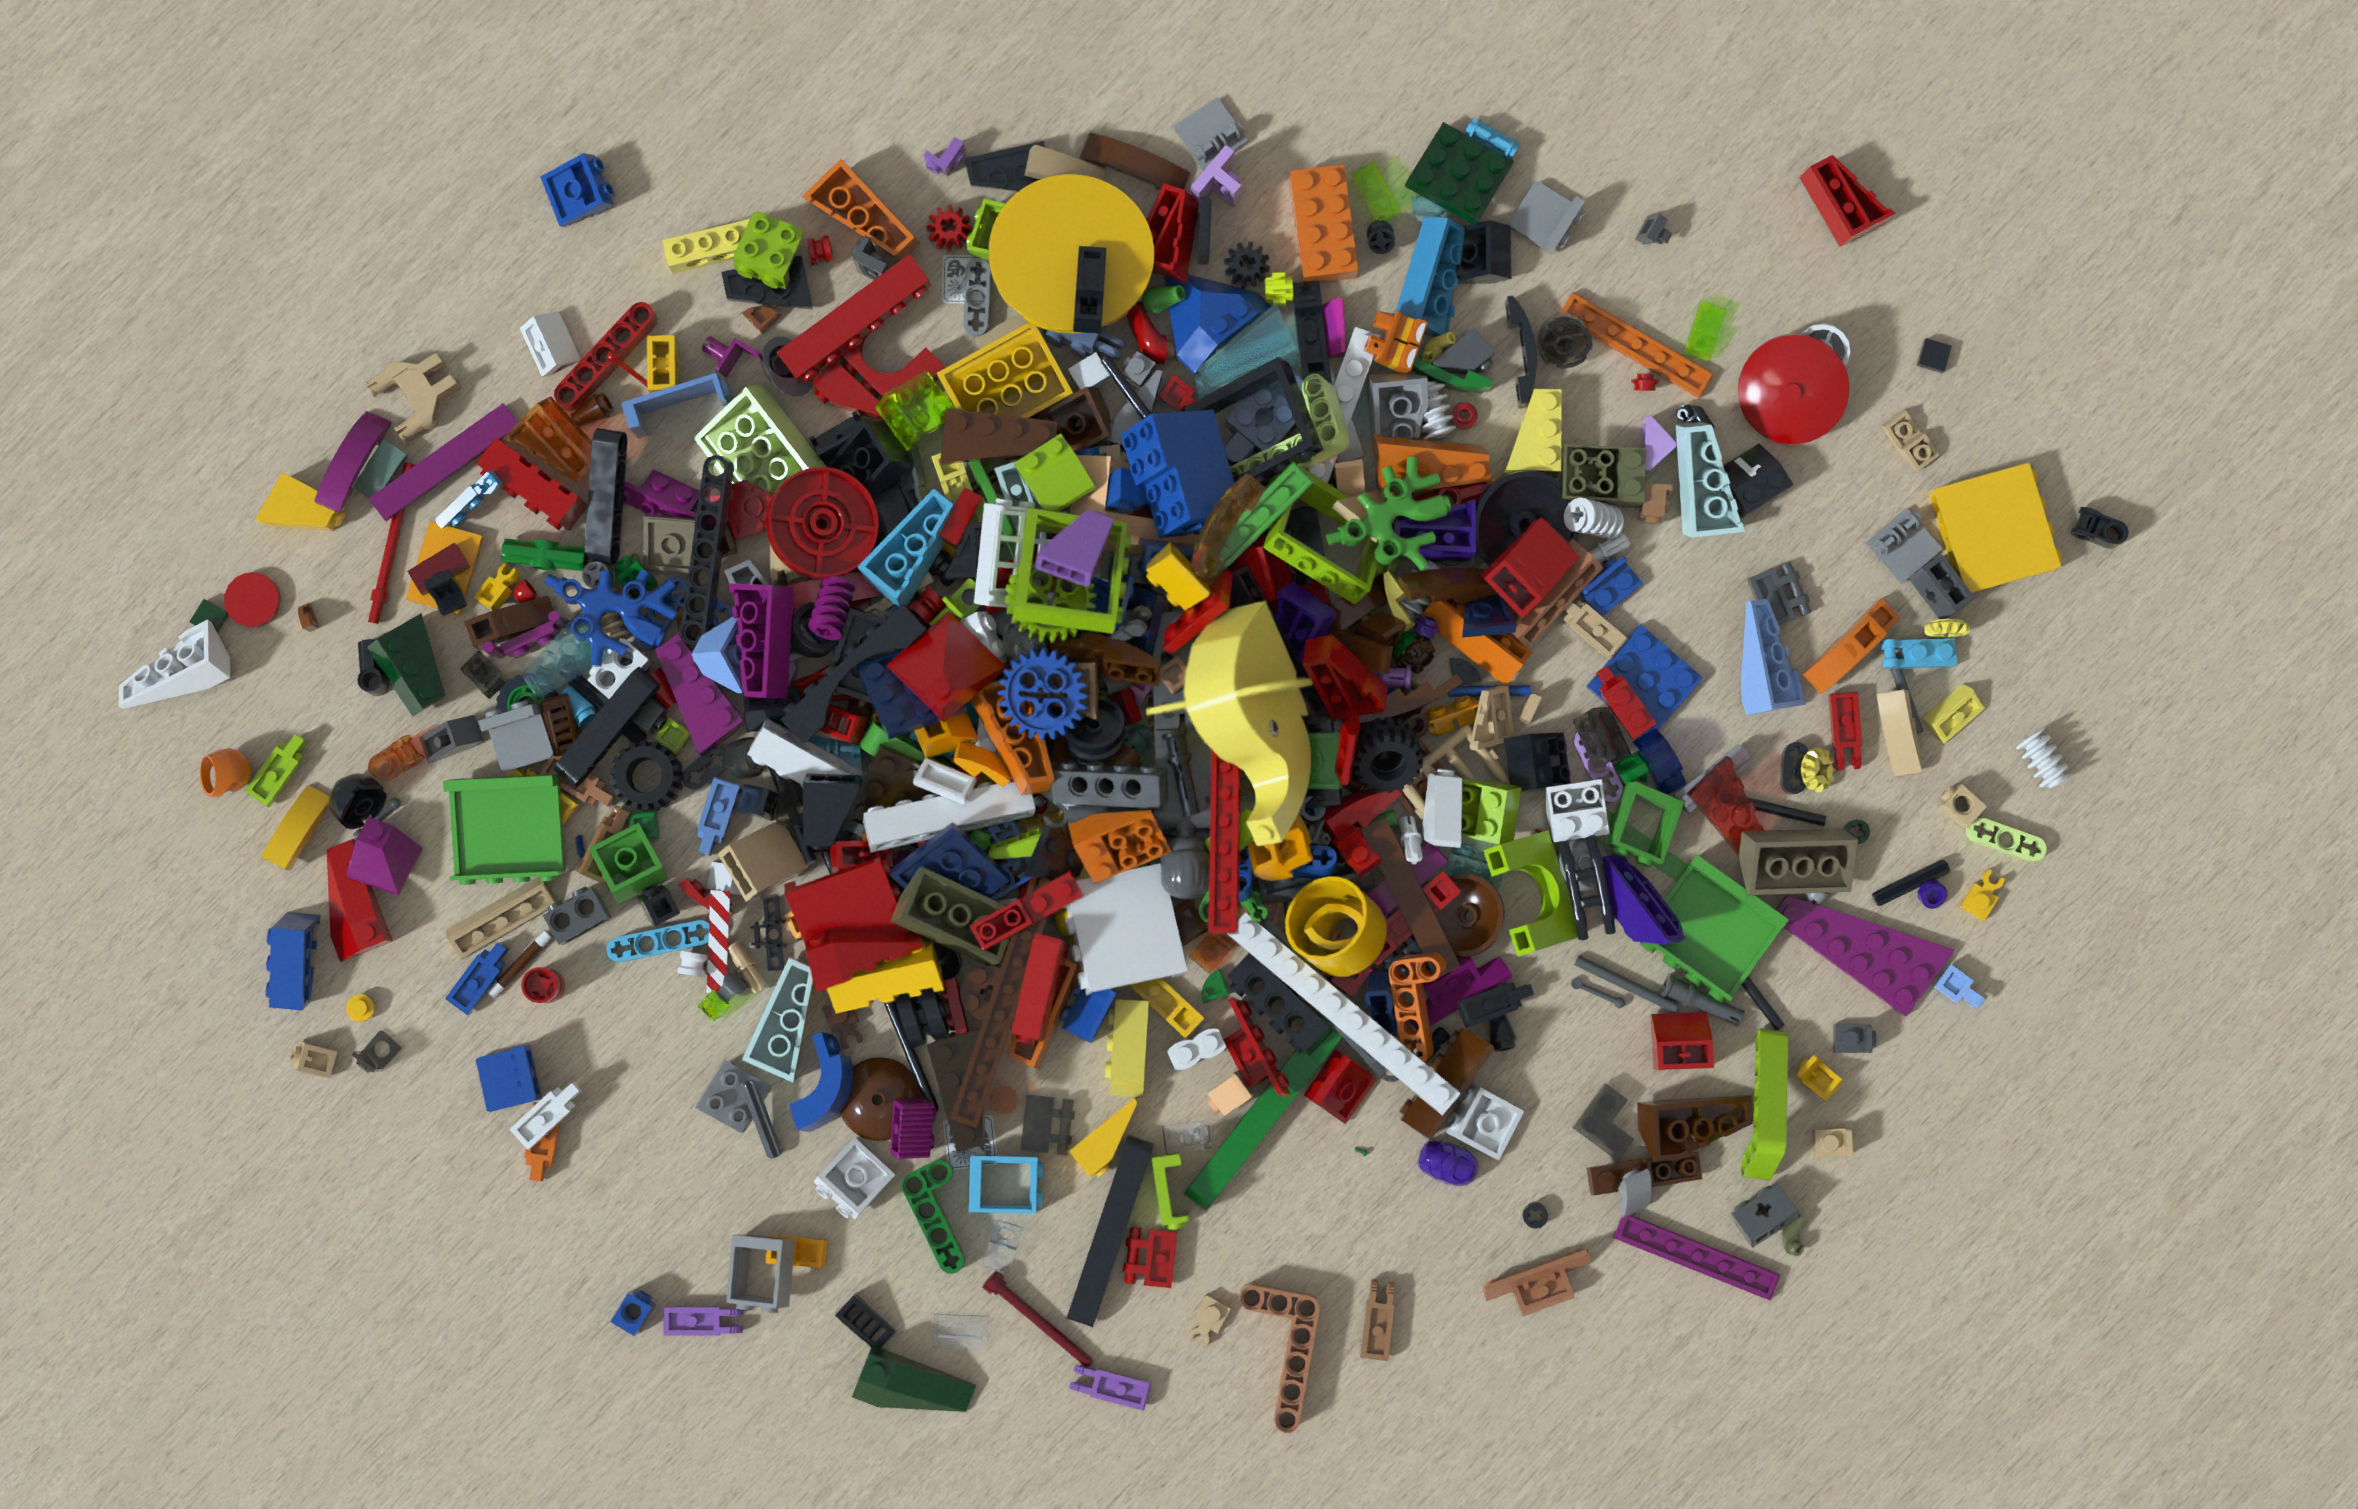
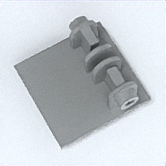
(1209, 131)
(1904, 545)
(725, 1098)

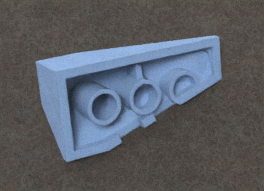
(1766, 673)

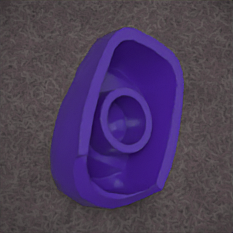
(1448, 1163)

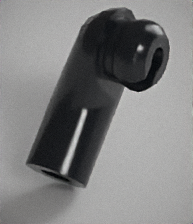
(1693, 414)

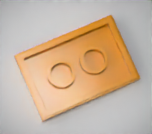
(435, 541)

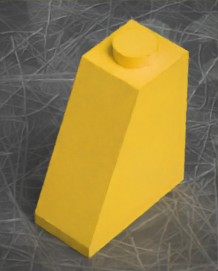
(293, 506)

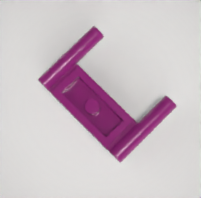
(521, 644)

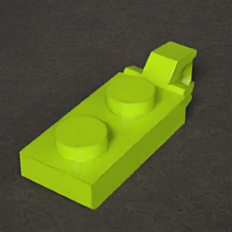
(277, 770)

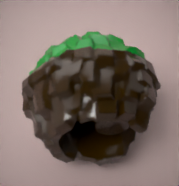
(1413, 651)

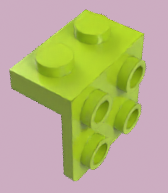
(767, 250)

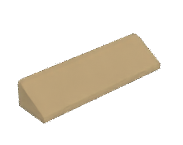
(500, 917)

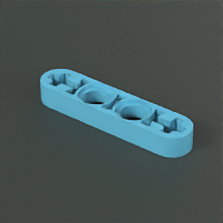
(660, 939)

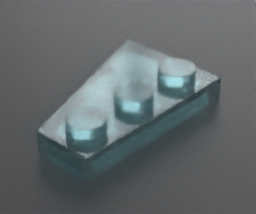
(560, 662)

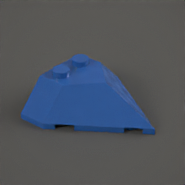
(1210, 317)

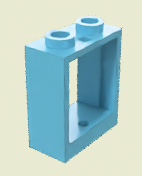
(976, 1178)

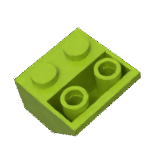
(1489, 810)

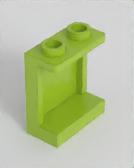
(1159, 1163)

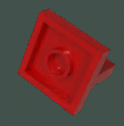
(1340, 1086)

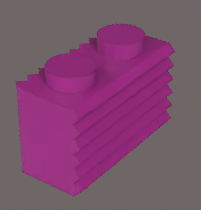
(912, 1128)

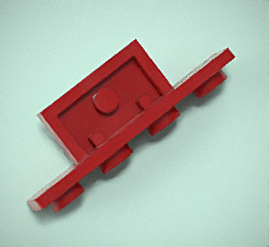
(1250, 1054)

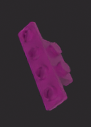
(664, 497)
(1461, 984)

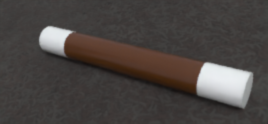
(519, 964)

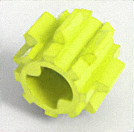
(1279, 288)

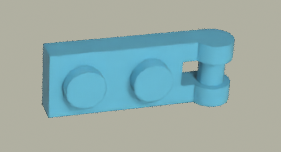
(1919, 653)

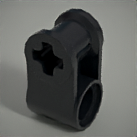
(2093, 527)

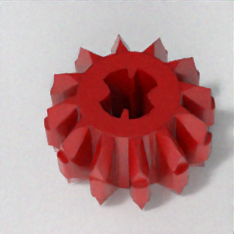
(947, 219)

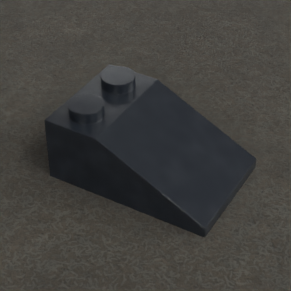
(872, 456)

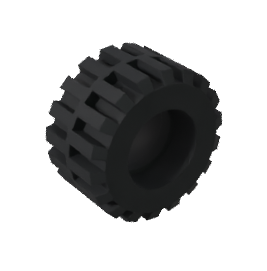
(1390, 772)
(623, 776)

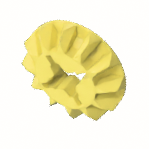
(1947, 628)
(1811, 766)

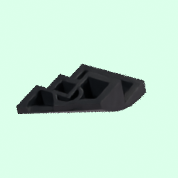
(891, 510)

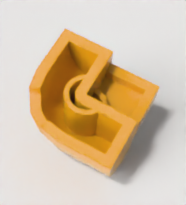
(1278, 859)

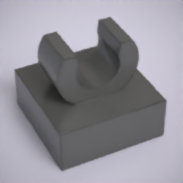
(1654, 230)

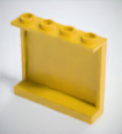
(1996, 528)

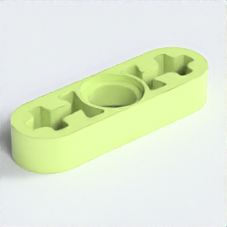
(2023, 853)

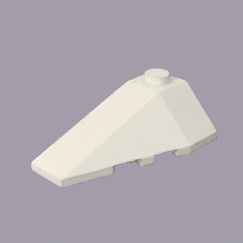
(186, 668)

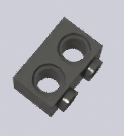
(579, 921)

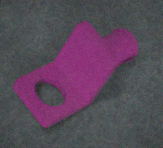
(728, 355)

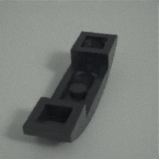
(1517, 319)
(1310, 329)

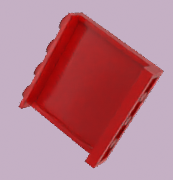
(846, 901)

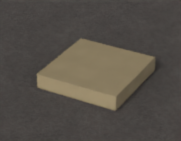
(667, 543)

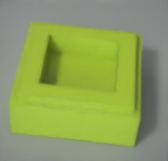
(673, 736)

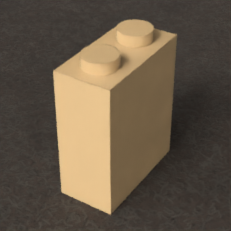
(763, 860)

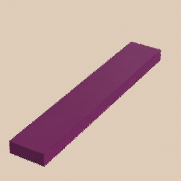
(443, 463)
(1696, 1256)

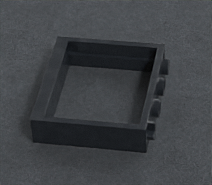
(1252, 382)

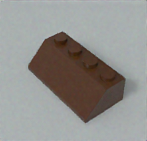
(1456, 1067)

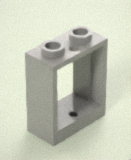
(739, 1272)

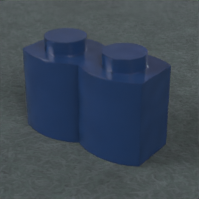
(1380, 1001)

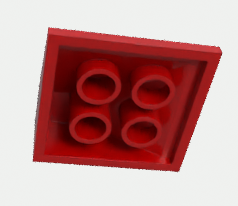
(946, 666)

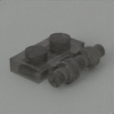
(1038, 1123)

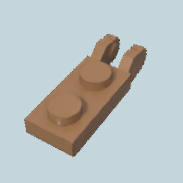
(1378, 1324)

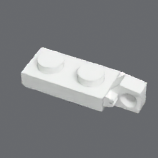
(545, 1115)

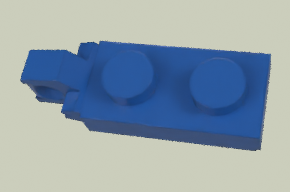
(478, 979)

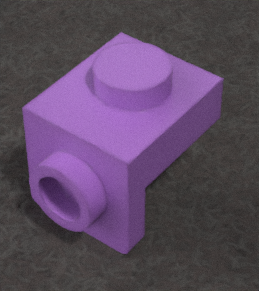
(953, 156)

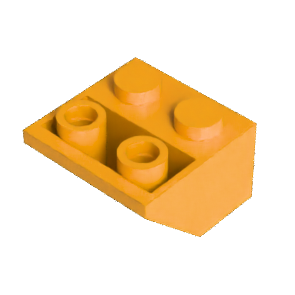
(946, 735)

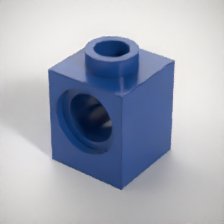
(625, 1321)

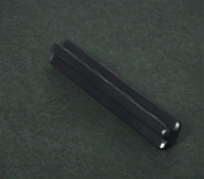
(1910, 882)

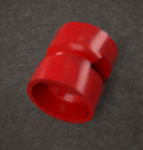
(542, 985)

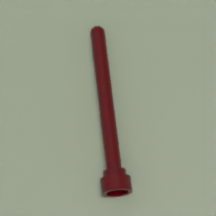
(996, 1285)

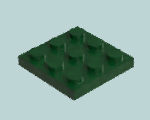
(1459, 173)

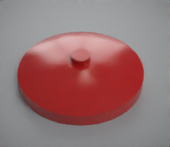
(1793, 389)

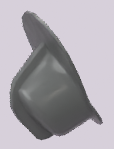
(778, 372)

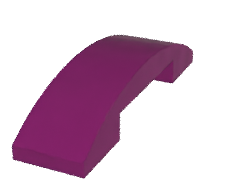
(350, 459)

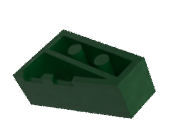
(409, 664)

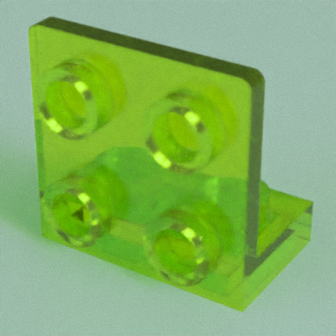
(914, 409)

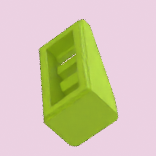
(1016, 846)

